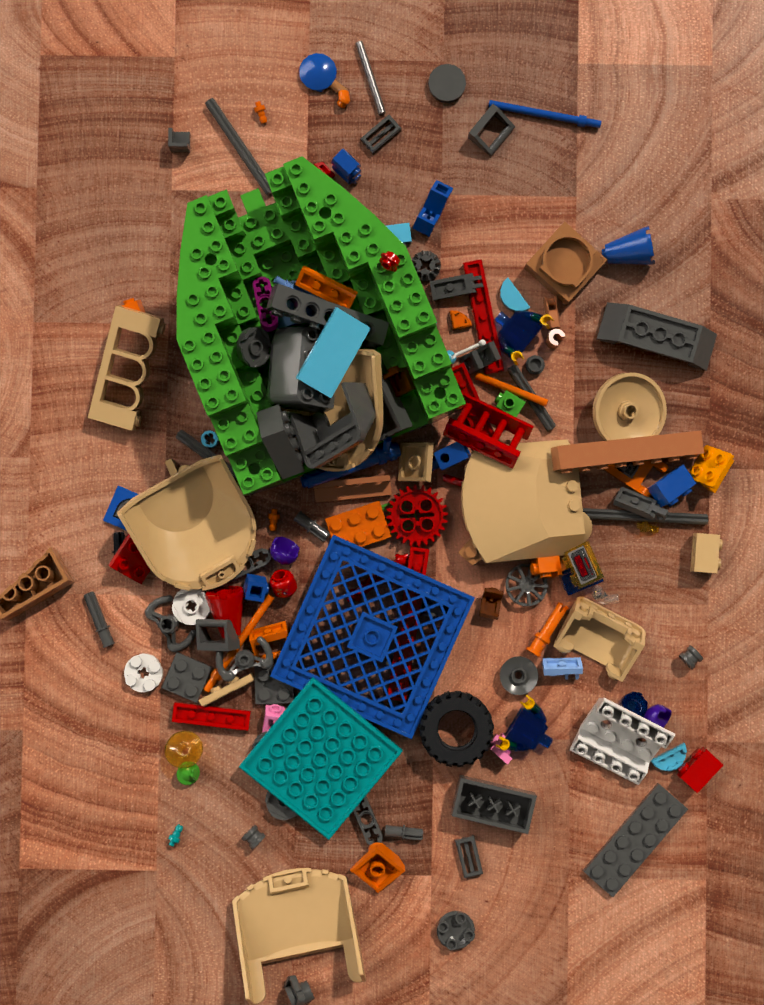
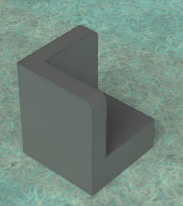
(178, 141)

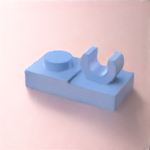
(562, 666)

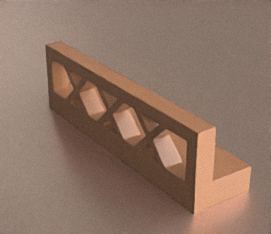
(353, 488)

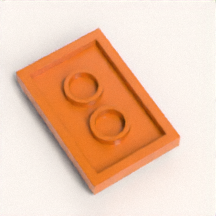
(360, 525)

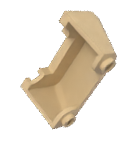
(601, 637)

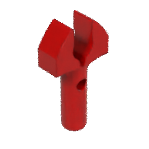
(452, 480)

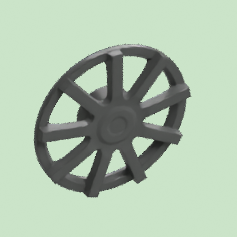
(525, 585)

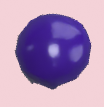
(284, 550)
(658, 714)

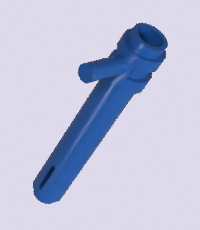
(380, 456)

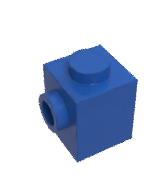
(255, 587)

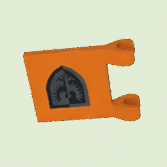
(634, 475)

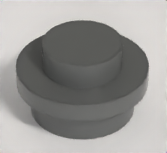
(535, 365)

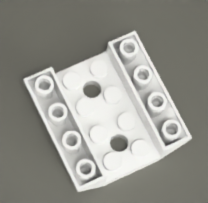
(617, 744)

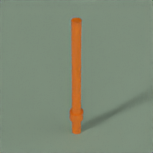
(243, 636)

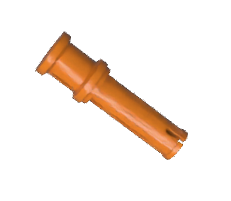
(542, 637)

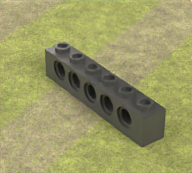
(278, 305)

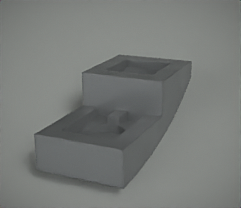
(481, 357)

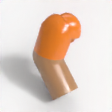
(343, 94)

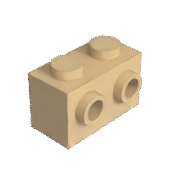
(706, 553)

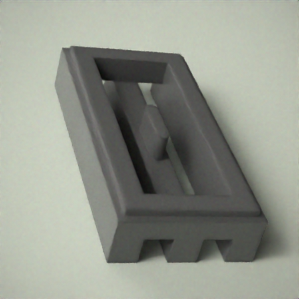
(369, 144)
(465, 840)

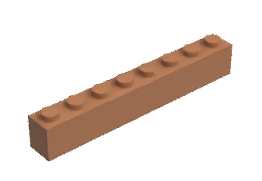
(627, 451)

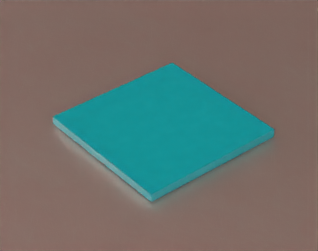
(320, 758)

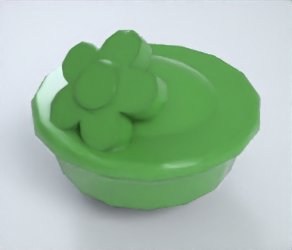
(188, 775)

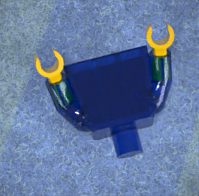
(519, 331)
(526, 729)

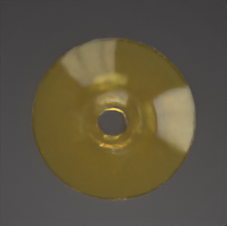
(179, 742)

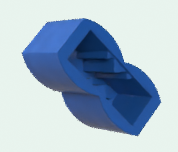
(346, 167)

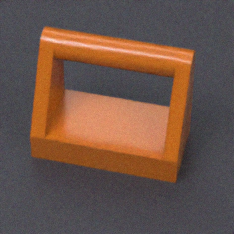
(269, 633)

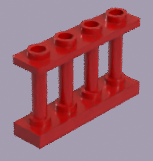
(485, 444)

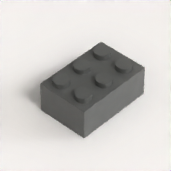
(280, 441)

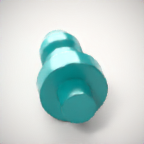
(174, 838)

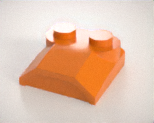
(378, 866)

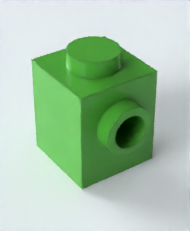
(509, 403)

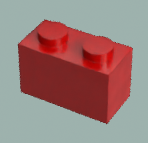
(699, 769)

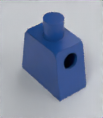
(456, 452)

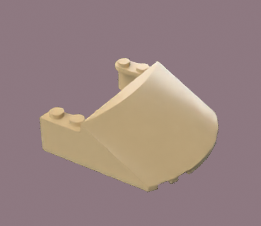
(294, 917)

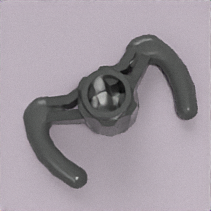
(168, 624)
(244, 660)

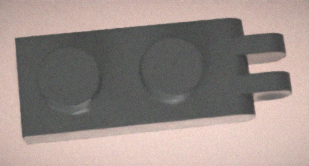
(454, 286)

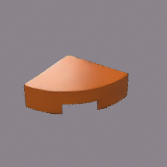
(459, 320)

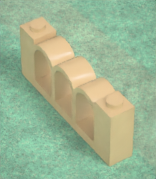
(110, 412)

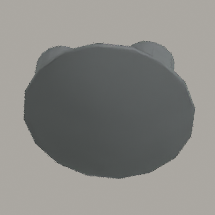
(455, 930)

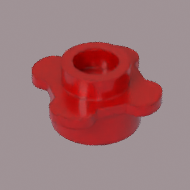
(389, 261)

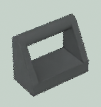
(485, 120)
(206, 644)

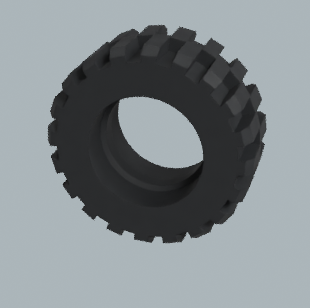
(482, 733)

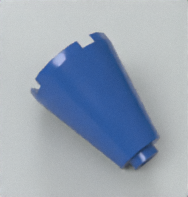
(630, 249)

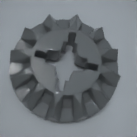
(435, 265)

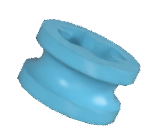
(204, 441)

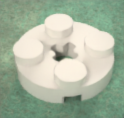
(180, 605)
(152, 666)

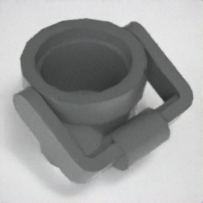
(298, 992)

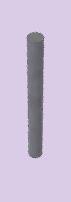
(370, 78)

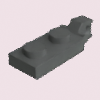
(640, 505)

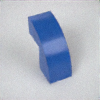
(433, 208)

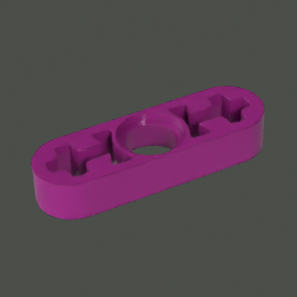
(261, 297)

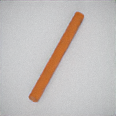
(514, 390)

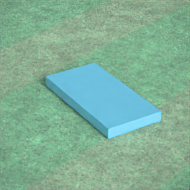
(333, 352)

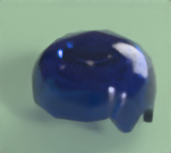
(635, 703)

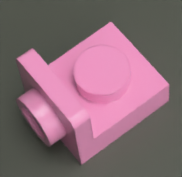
(272, 713)
(503, 754)

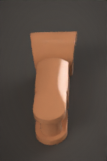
(554, 325)

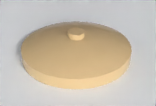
(629, 407)

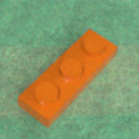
(325, 287)

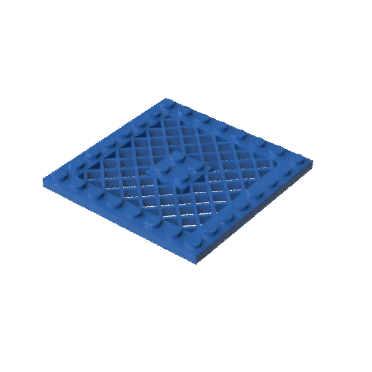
(373, 635)

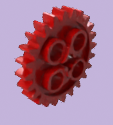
(415, 497)

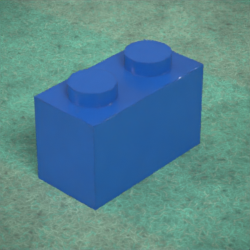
(672, 486)

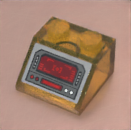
(582, 565)

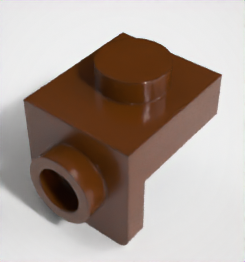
(400, 380)
(491, 603)

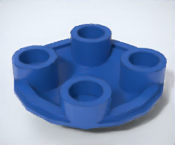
(317, 72)

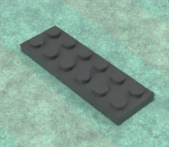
(635, 840)

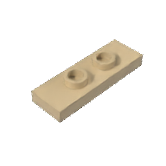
(218, 691)

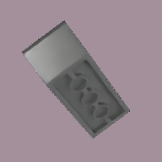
(657, 334)

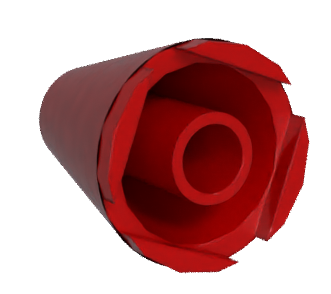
(227, 605)

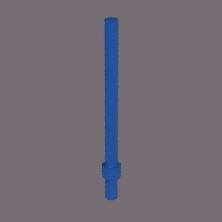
(580, 120)

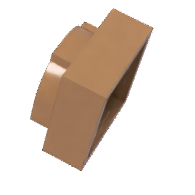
(565, 263)

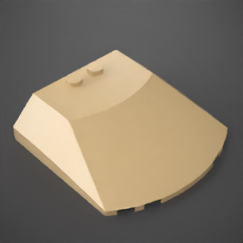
(524, 508)

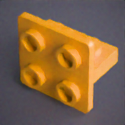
(711, 467)

